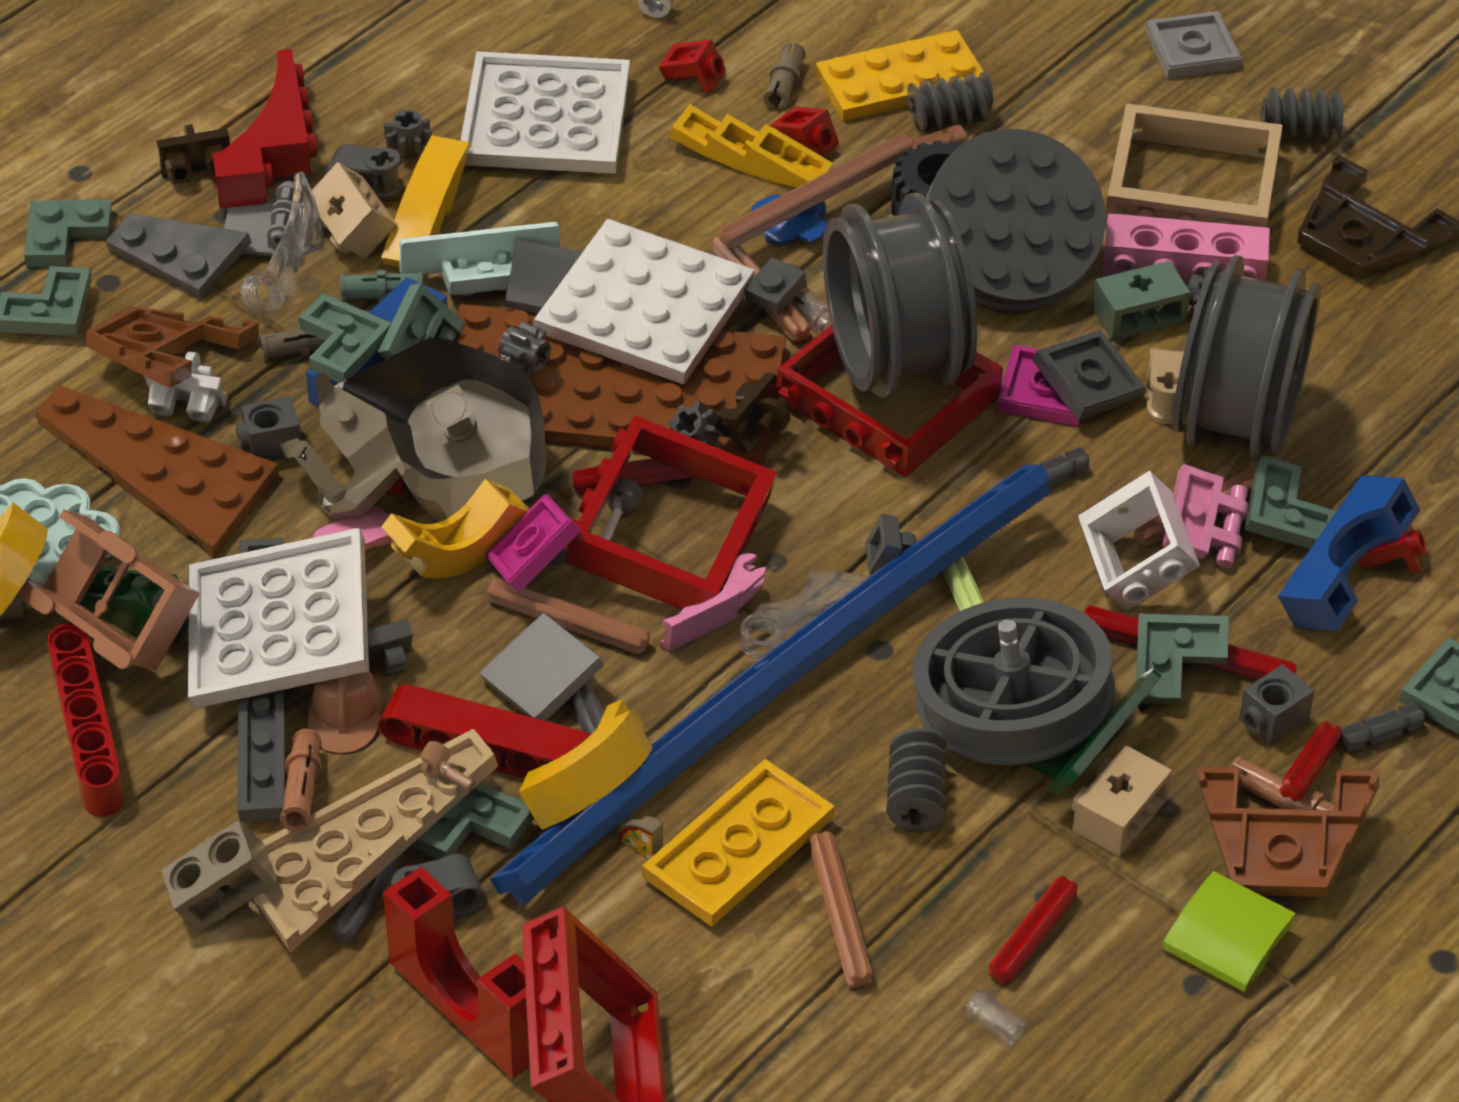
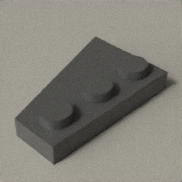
(179, 251)

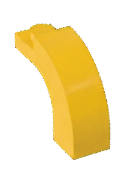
(460, 540)
(20, 548)
(589, 769)

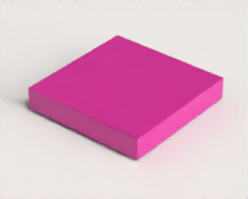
(1029, 393)
(532, 543)

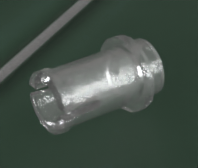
(813, 310)
(995, 1017)

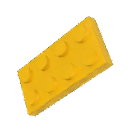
(879, 77)
(738, 842)

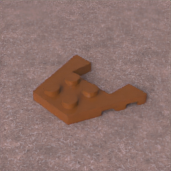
(150, 337)
(1286, 848)

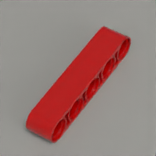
(85, 720)
(517, 740)

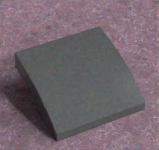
(536, 273)

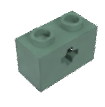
(1140, 300)

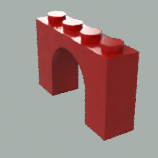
(428, 954)

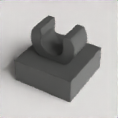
(886, 542)
(389, 645)

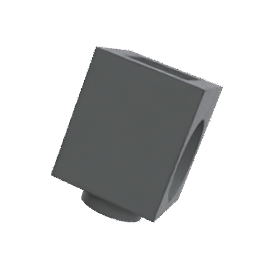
(266, 425)
(1276, 705)

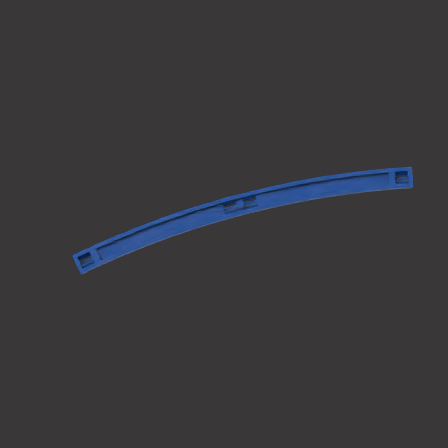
(771, 676)

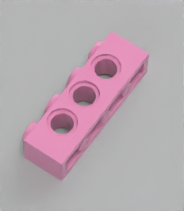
(1189, 245)

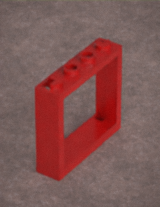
(864, 432)
(644, 572)
(559, 960)

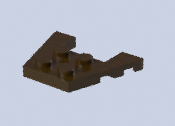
(1361, 235)

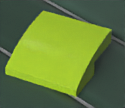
(1228, 931)

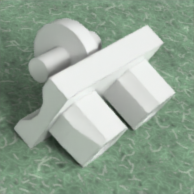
(199, 390)

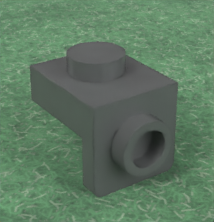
(775, 286)

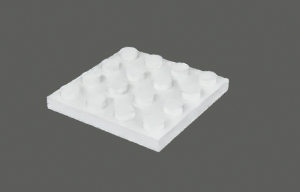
(545, 112)
(644, 301)
(278, 618)

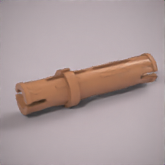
(302, 770)
(1268, 784)

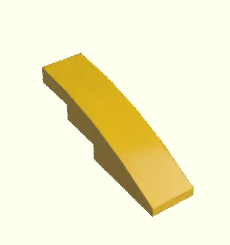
(738, 146)
(428, 194)

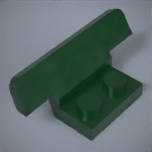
(1070, 765)

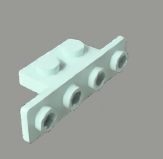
(472, 259)

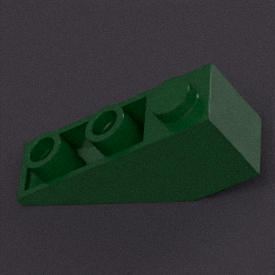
(131, 602)

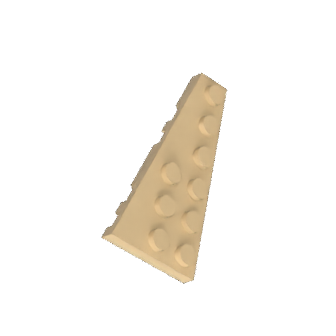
(359, 839)

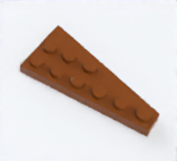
(167, 469)

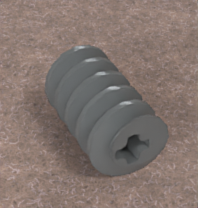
(950, 99)
(1304, 112)
(916, 780)

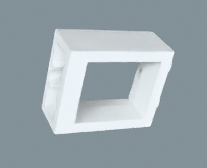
(1106, 524)

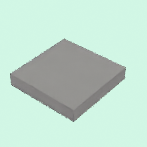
(1193, 44)
(541, 668)

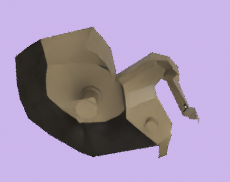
(436, 419)

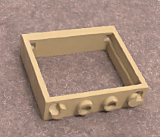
(1198, 132)

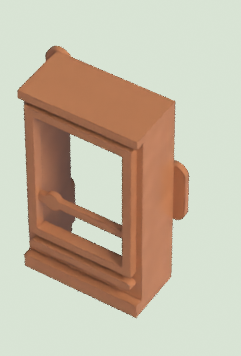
(74, 576)

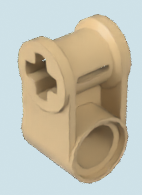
(1162, 383)

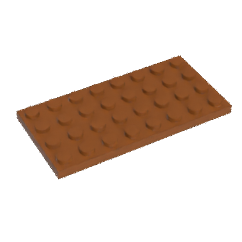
(593, 396)

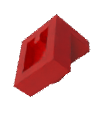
(692, 60)
(810, 127)
(1410, 546)

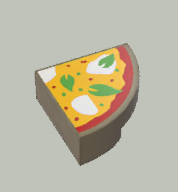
(643, 835)

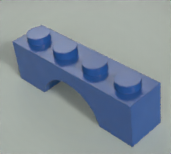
(1371, 515)

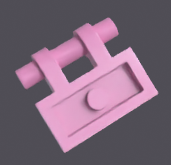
(1198, 501)

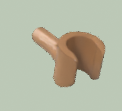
(435, 763)

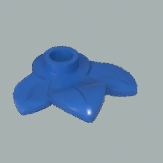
(807, 225)

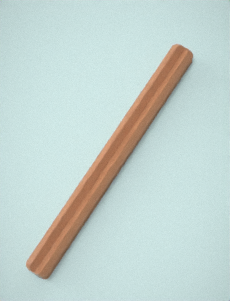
(814, 191)

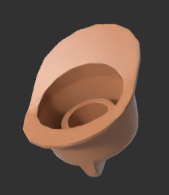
(345, 712)

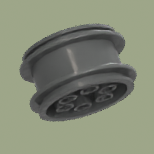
(900, 295)
(1246, 357)

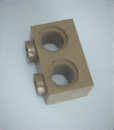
(218, 876)

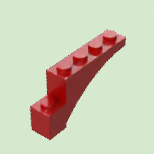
(273, 145)

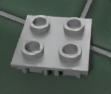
(263, 221)

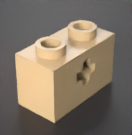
(351, 211)
(1121, 800)

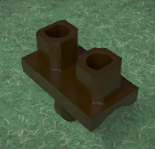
(190, 153)
(756, 412)

